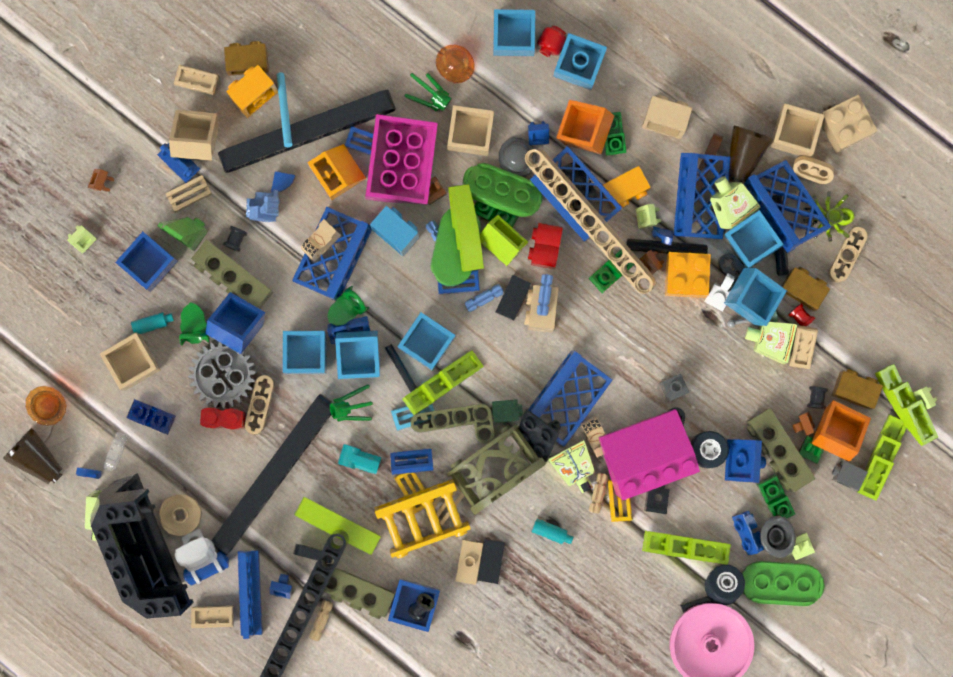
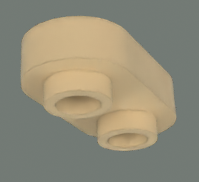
(813, 170)

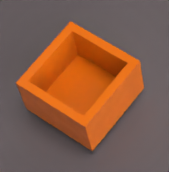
(585, 126)
(841, 431)

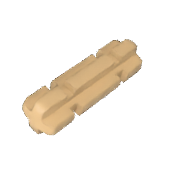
(598, 493)
(321, 620)

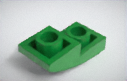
(615, 140)
(489, 213)
(607, 274)
(775, 498)

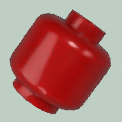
(551, 41)

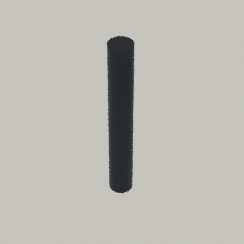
(401, 368)

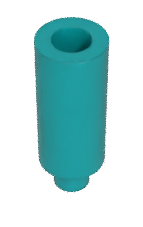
(151, 323)
(551, 532)

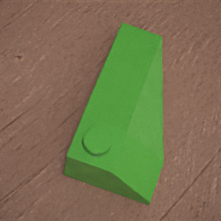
(185, 230)

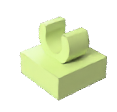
(647, 216)
(81, 239)
(926, 397)
(802, 547)

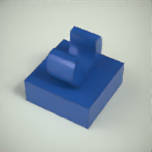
(538, 133)
(281, 587)

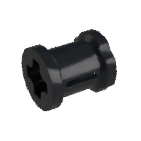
(235, 238)
(817, 397)
(421, 606)

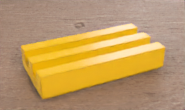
(397, 478)
(620, 508)

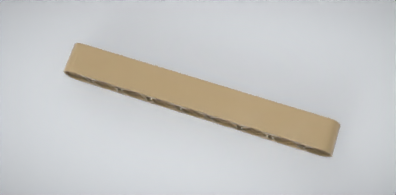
(580, 217)

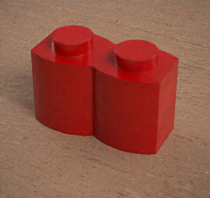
(546, 246)
(229, 418)

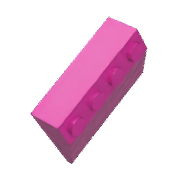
(401, 160)
(648, 454)

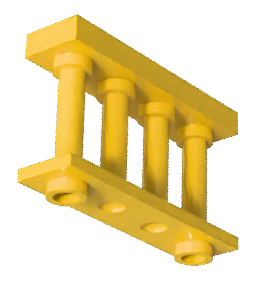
(407, 503)

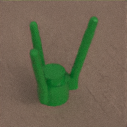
(440, 97)
(340, 408)

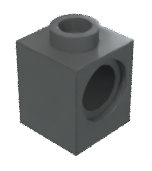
(674, 387)
(849, 475)

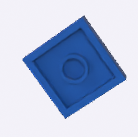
(744, 461)

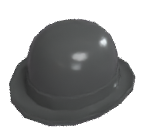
(513, 156)
(778, 536)

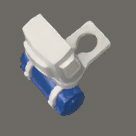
(199, 558)

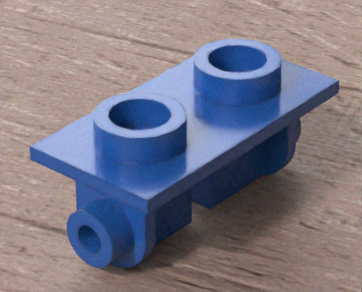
(183, 167)
(353, 325)
(750, 541)

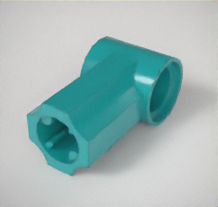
(355, 458)

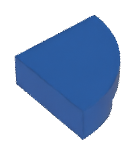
(282, 181)
(665, 234)
(84, 472)

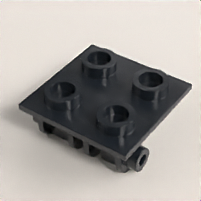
(539, 434)

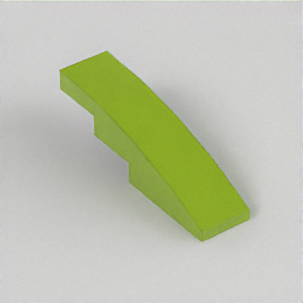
(466, 227)
(442, 382)
(903, 401)
(882, 457)
(331, 521)
(686, 547)

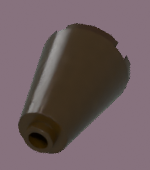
(746, 152)
(34, 458)

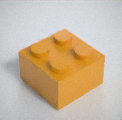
(252, 91)
(687, 275)

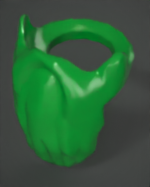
(346, 308)
(193, 325)

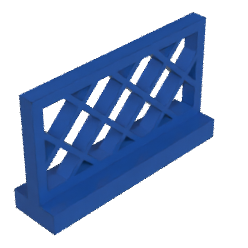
(688, 195)
(558, 206)
(775, 217)
(347, 263)
(557, 383)
(250, 593)

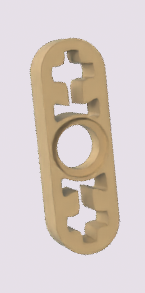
(846, 270)
(261, 421)

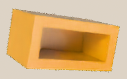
(628, 186)

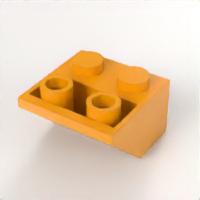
(336, 171)

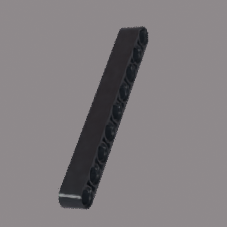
(307, 131)
(272, 475)
(306, 606)

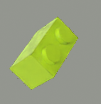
(502, 240)

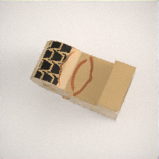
(320, 240)
(593, 430)

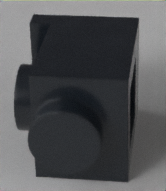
(657, 507)

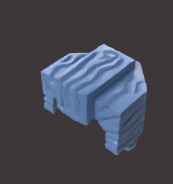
(263, 207)

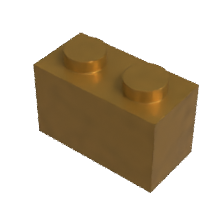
(242, 57)
(805, 289)
(857, 389)

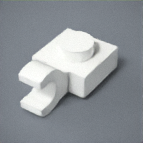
(720, 292)

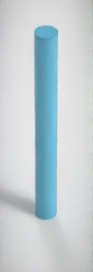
(284, 109)

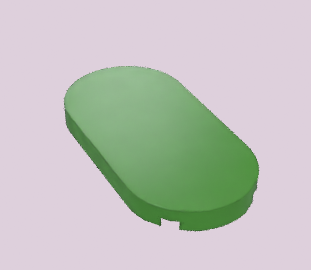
(503, 190)
(446, 257)
(782, 583)

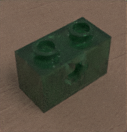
(506, 411)

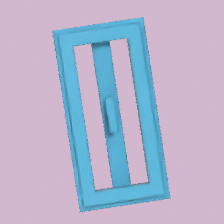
(396, 420)

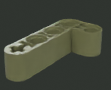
(452, 423)

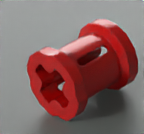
(801, 315)

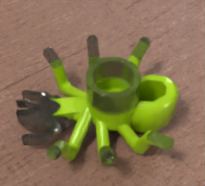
(834, 215)

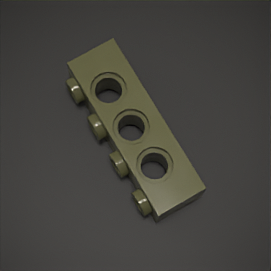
(208, 253)
(802, 473)
(383, 596)

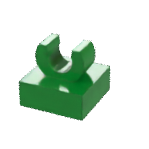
(810, 451)

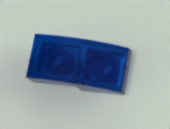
(151, 416)

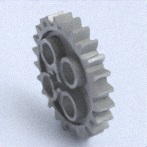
(206, 386)

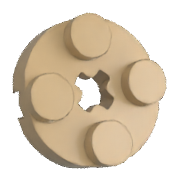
(178, 503)

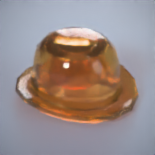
(455, 63)
(45, 405)

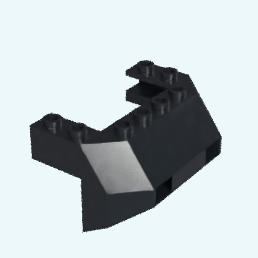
(137, 550)

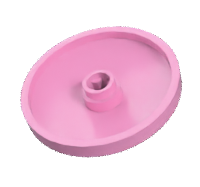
(711, 642)

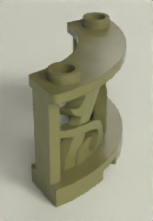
(524, 469)

